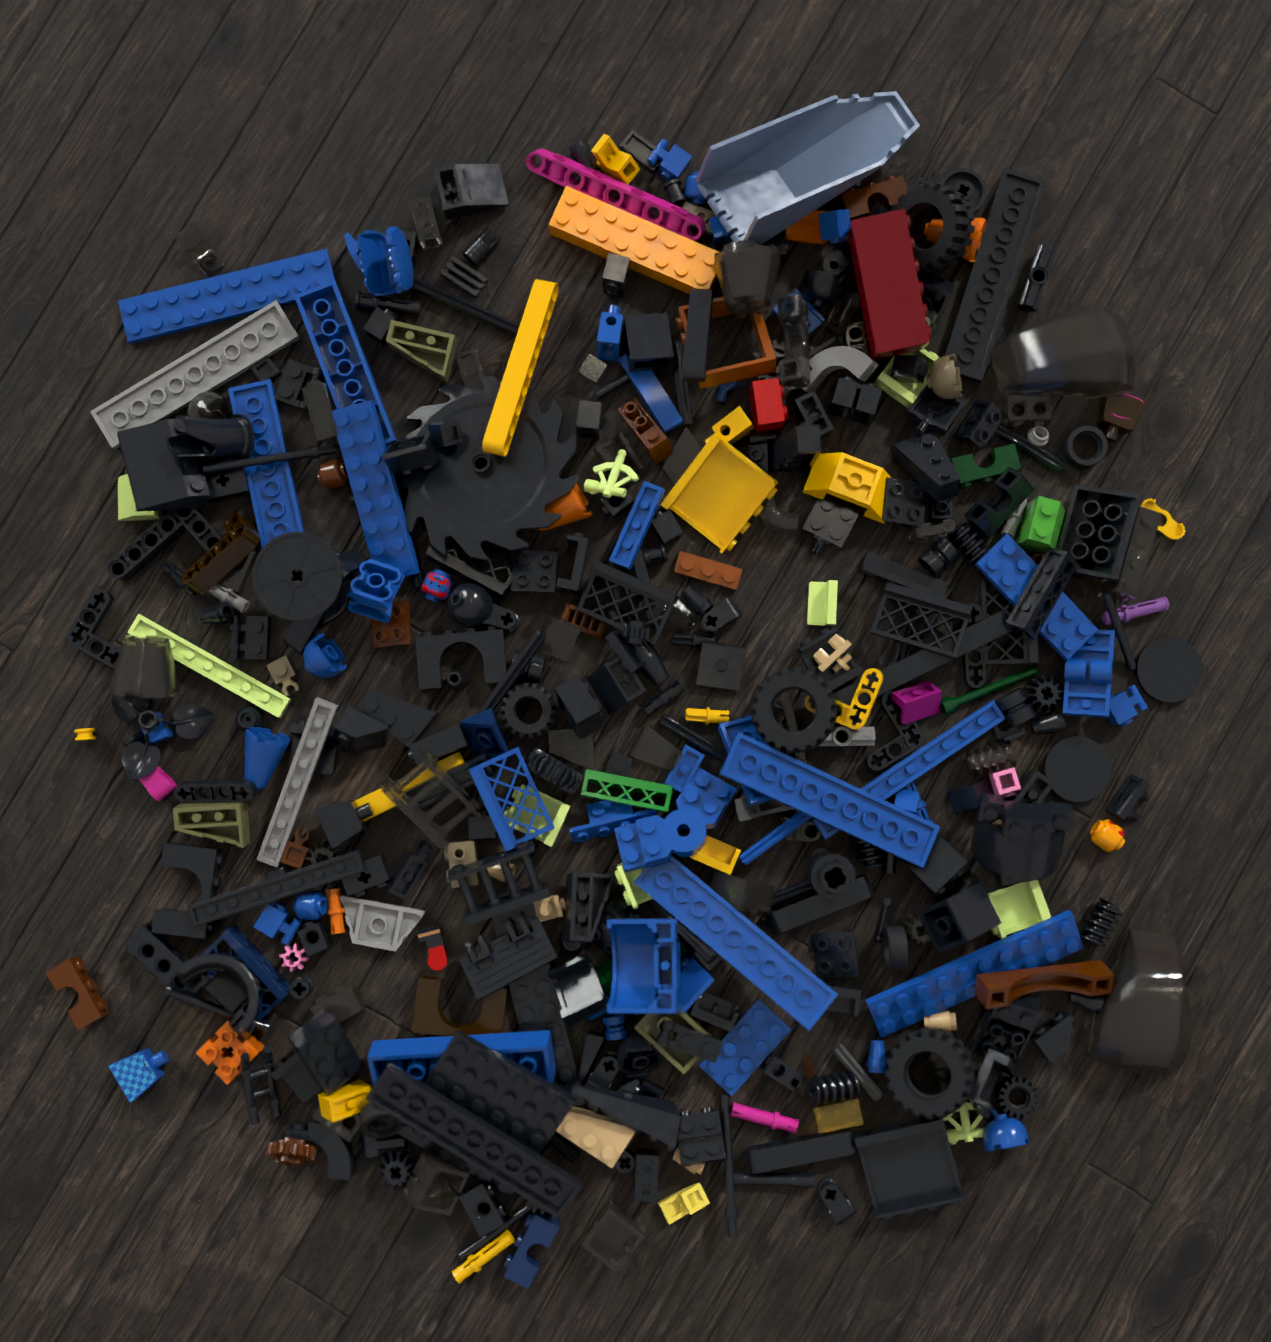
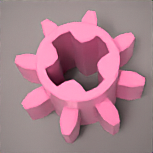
(289, 961)

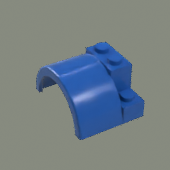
(644, 966)

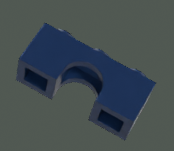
(522, 1266)

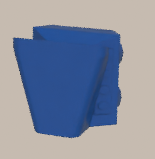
(374, 590)

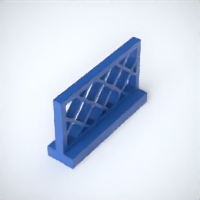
(493, 806)

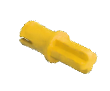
(706, 715)

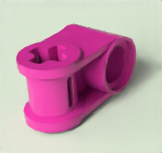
(158, 784)

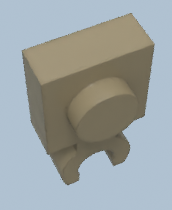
(283, 672)

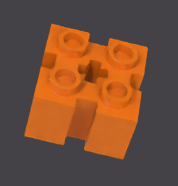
(228, 1063)

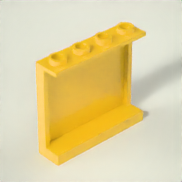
(720, 493)

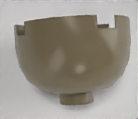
(945, 378)

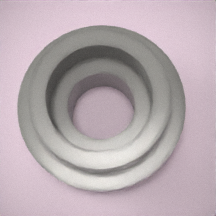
(1038, 436)

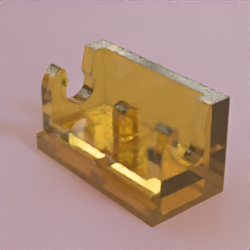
(838, 1116)

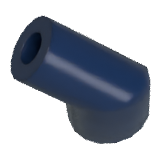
(723, 390)

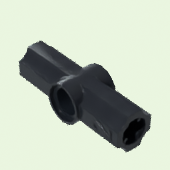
(1040, 267)

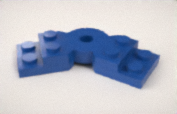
(655, 839)

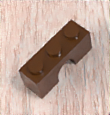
(883, 192)
(90, 1004)

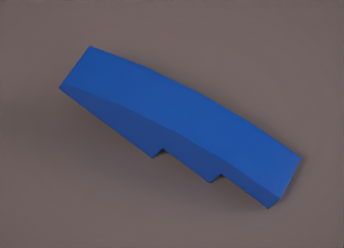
(653, 397)

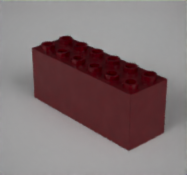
(889, 284)

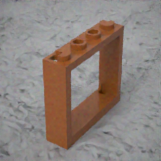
(738, 371)

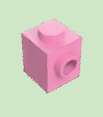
(1005, 782)

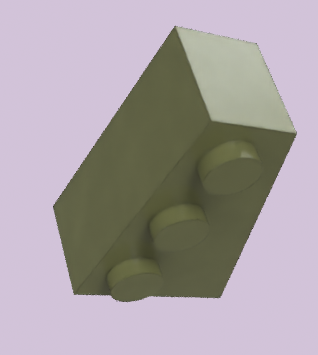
(424, 347)
(214, 820)

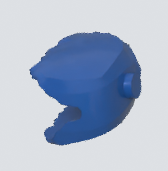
(385, 261)

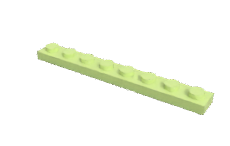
(215, 668)

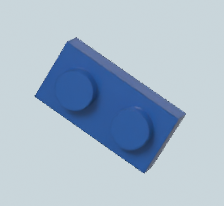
(685, 768)

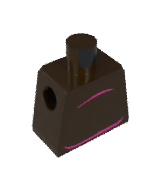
(1119, 414)

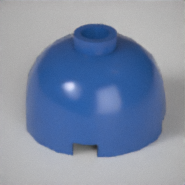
(323, 657)
(1004, 1133)

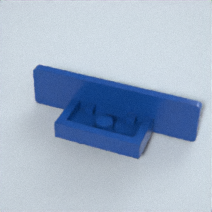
(605, 817)

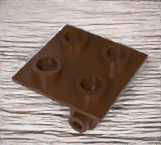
(397, 630)

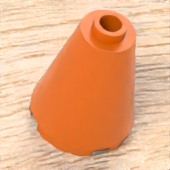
(934, 230)
(570, 507)

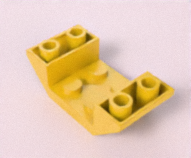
(849, 480)

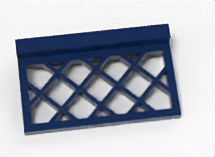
(257, 963)

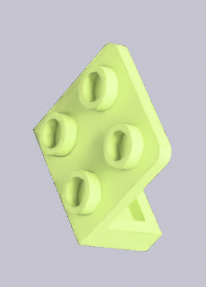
(634, 894)

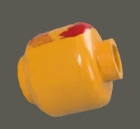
(1107, 835)

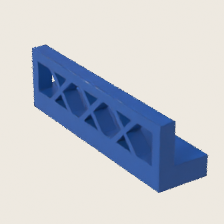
(636, 525)

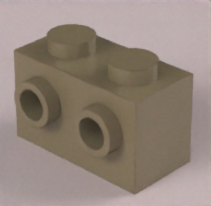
(465, 853)

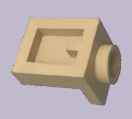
(550, 907)

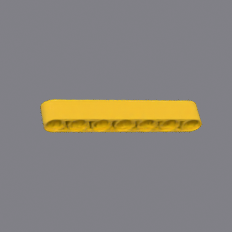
(381, 803)

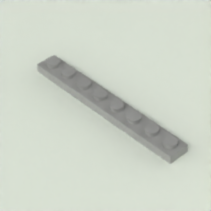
(297, 781)

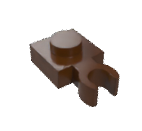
(295, 852)

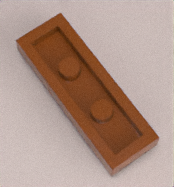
(708, 570)

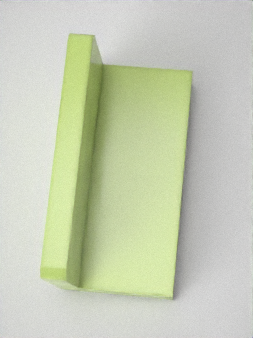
(822, 603)

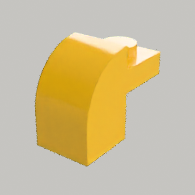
(614, 162)

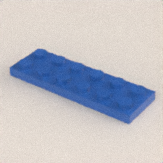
(1010, 571)

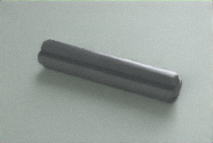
(863, 1079)

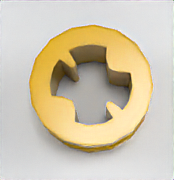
(84, 734)

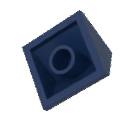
(485, 734)

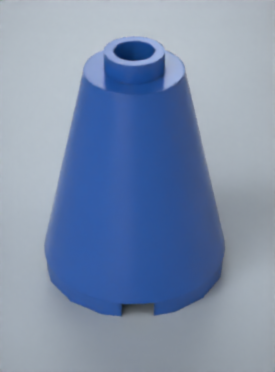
(263, 754)

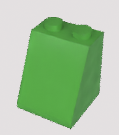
(1041, 525)

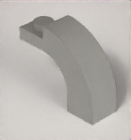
(839, 358)

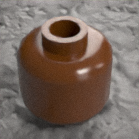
(333, 474)

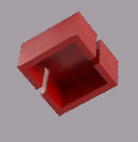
(767, 405)

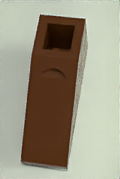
(646, 431)

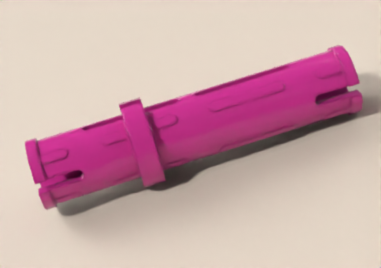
(763, 1117)

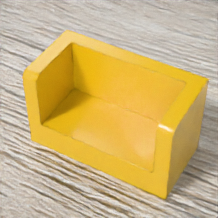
(717, 855)
(344, 1101)

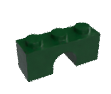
(1000, 460)

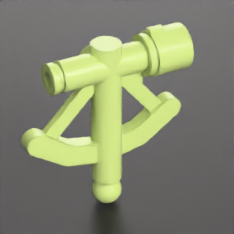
(610, 486)
(967, 1131)

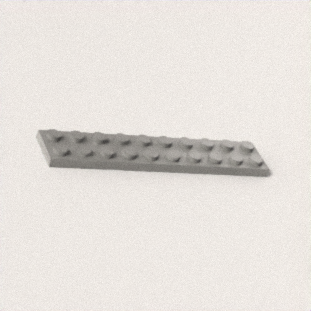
(197, 372)

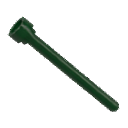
(949, 705)

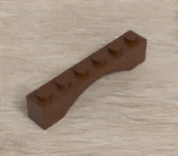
(1003, 987)

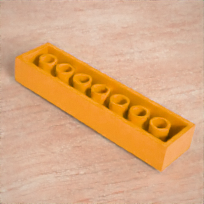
(650, 247)

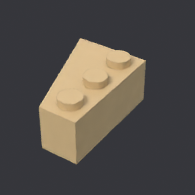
(596, 1134)

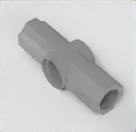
(854, 737)

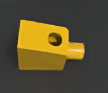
(736, 422)

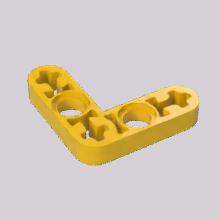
(847, 710)

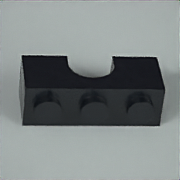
(1012, 492)

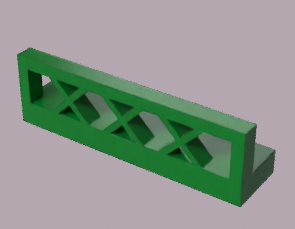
(608, 780)

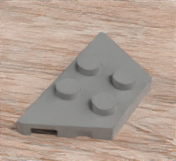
(379, 923)

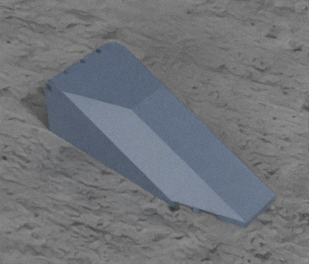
(800, 161)

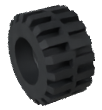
(510, 705)

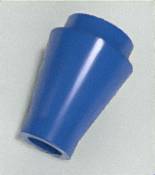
(877, 1057)

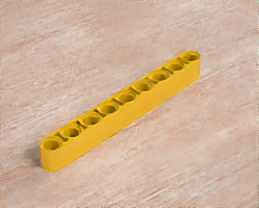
(520, 368)

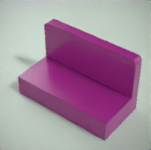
(918, 701)

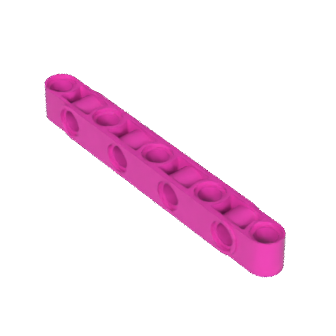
(600, 186)

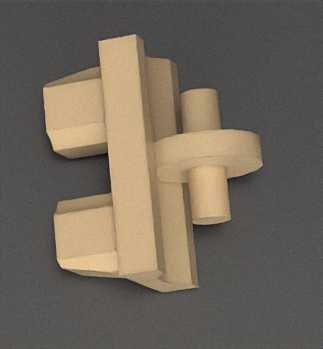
(840, 647)

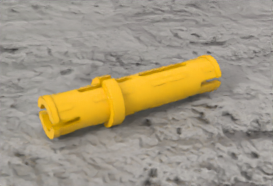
(476, 1261)

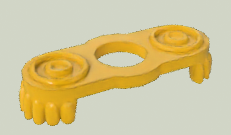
(1171, 529)

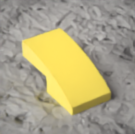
(683, 1202)

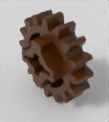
(290, 1152)

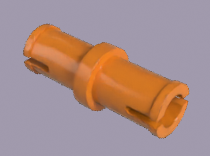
(335, 911)

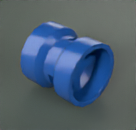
(614, 1026)

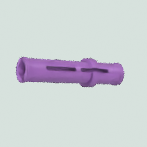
(1137, 610)

